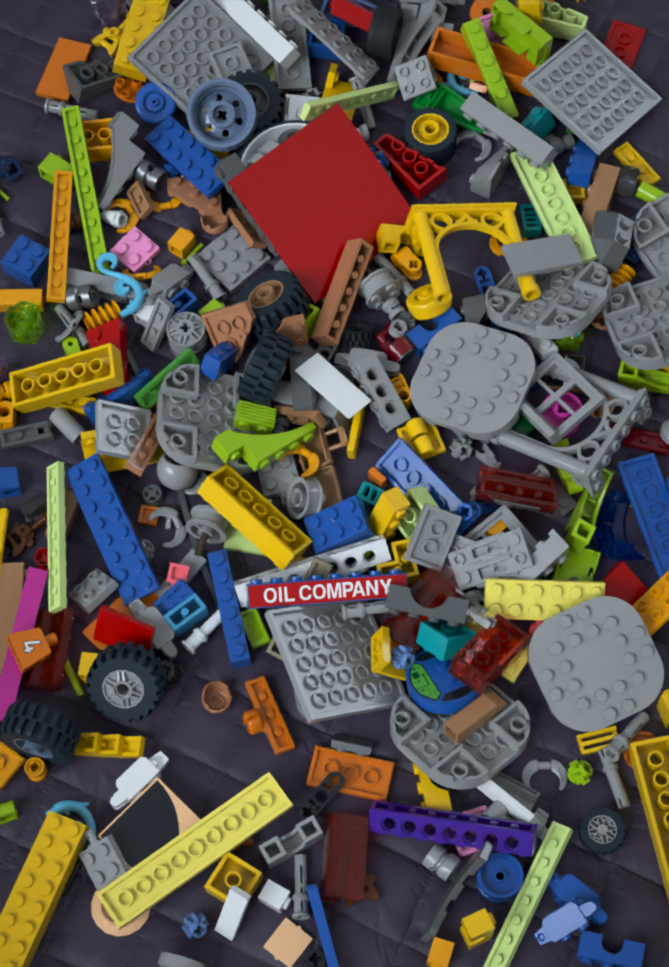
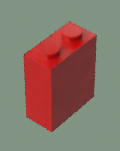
(352, 13)

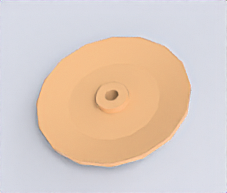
(107, 924)

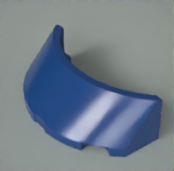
(123, 394)

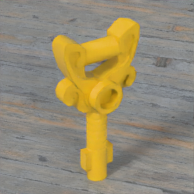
(113, 34)

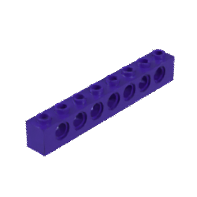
(461, 822)

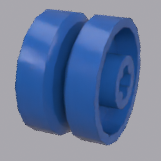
(499, 890)

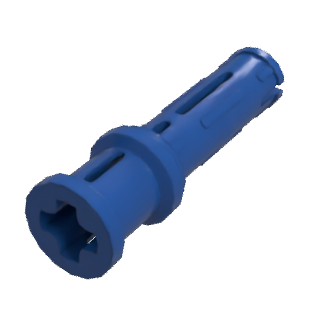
(475, 509)

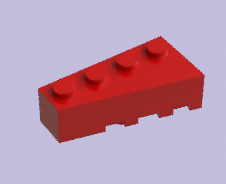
(410, 167)
(114, 333)

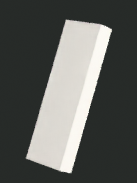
(232, 912)

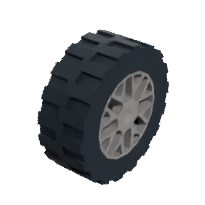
(601, 831)

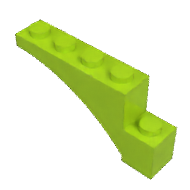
(260, 449)
(583, 519)

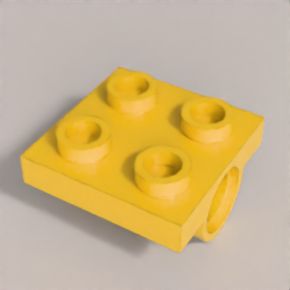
(422, 438)

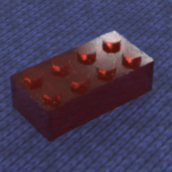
(489, 654)

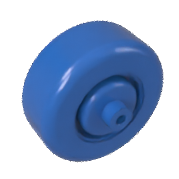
(154, 104)

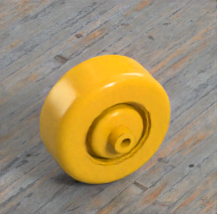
(422, 306)

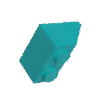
(443, 639)

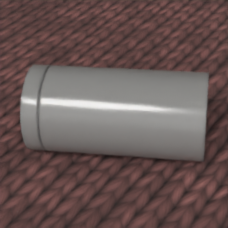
(67, 425)

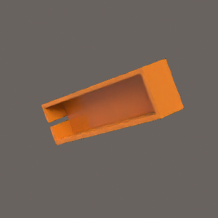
(451, 55)

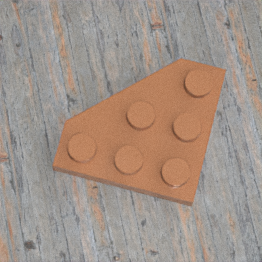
(192, 197)
(230, 325)
(295, 329)

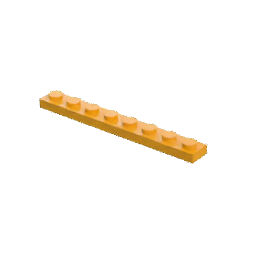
(59, 236)

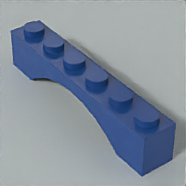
(229, 609)

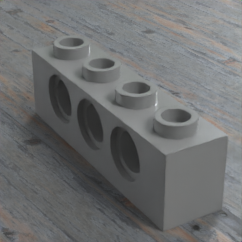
(382, 383)

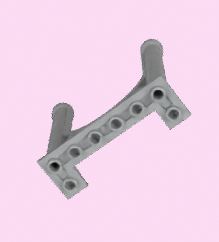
(587, 470)

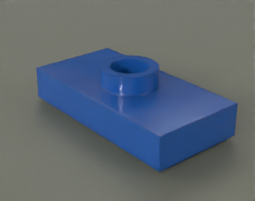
(173, 596)

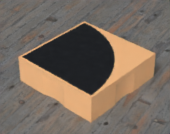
(149, 823)

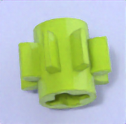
(579, 772)

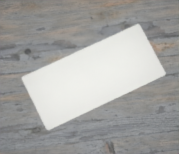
(333, 385)

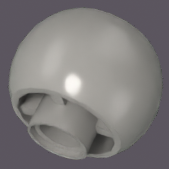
(175, 474)

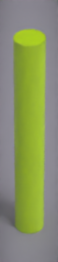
(73, 679)

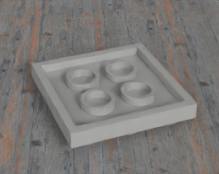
(232, 260)
(119, 428)

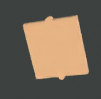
(288, 942)

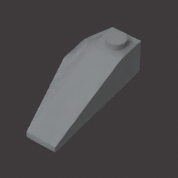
(490, 173)

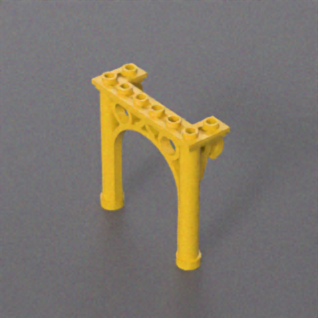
(466, 215)

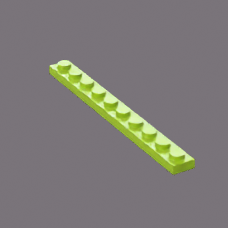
(84, 186)

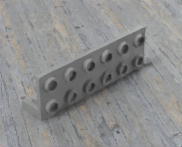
(334, 39)

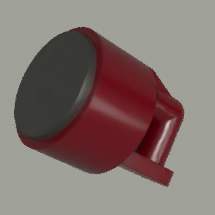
(400, 350)

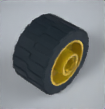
(431, 134)

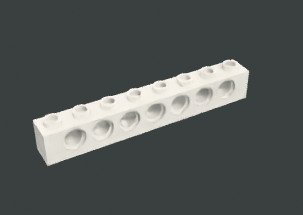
(357, 550)

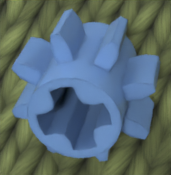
(402, 657)
(195, 925)

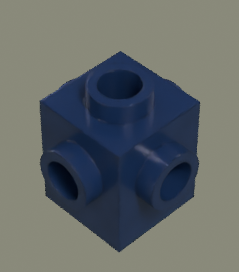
(14, 168)

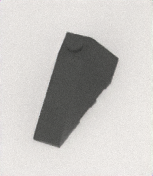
(303, 393)

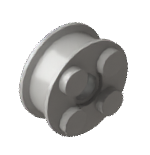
(304, 497)

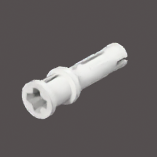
(200, 634)

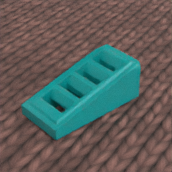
(531, 231)
(372, 489)

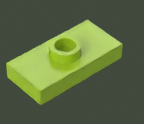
(254, 628)

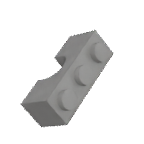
(300, 838)

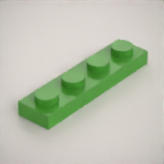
(148, 394)

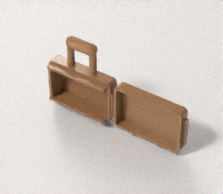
(326, 472)

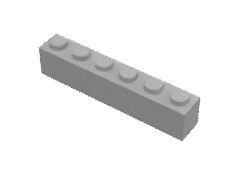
(509, 131)

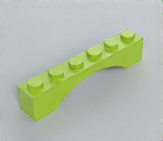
(483, 54)
(638, 378)

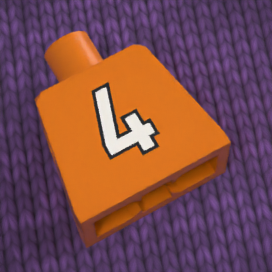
(31, 647)

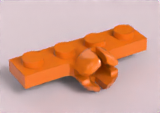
(266, 716)

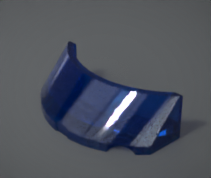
(610, 529)

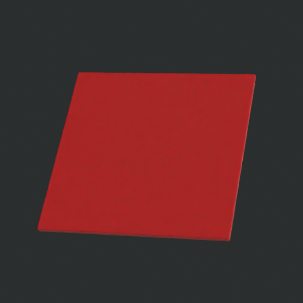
(318, 196)

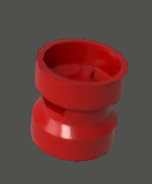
(41, 557)

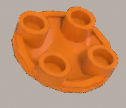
(127, 89)

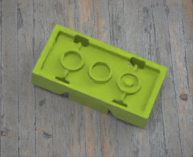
(520, 32)
(577, 565)

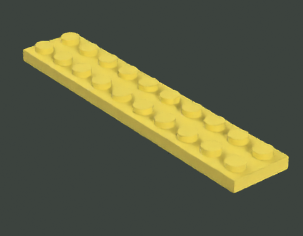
(194, 850)

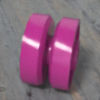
(557, 414)

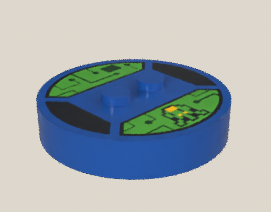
(436, 689)

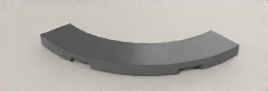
(454, 890)

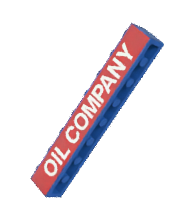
(322, 590)

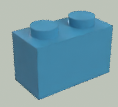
(186, 615)

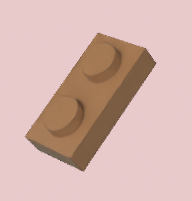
(140, 200)

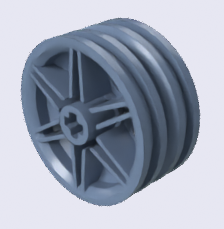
(205, 96)

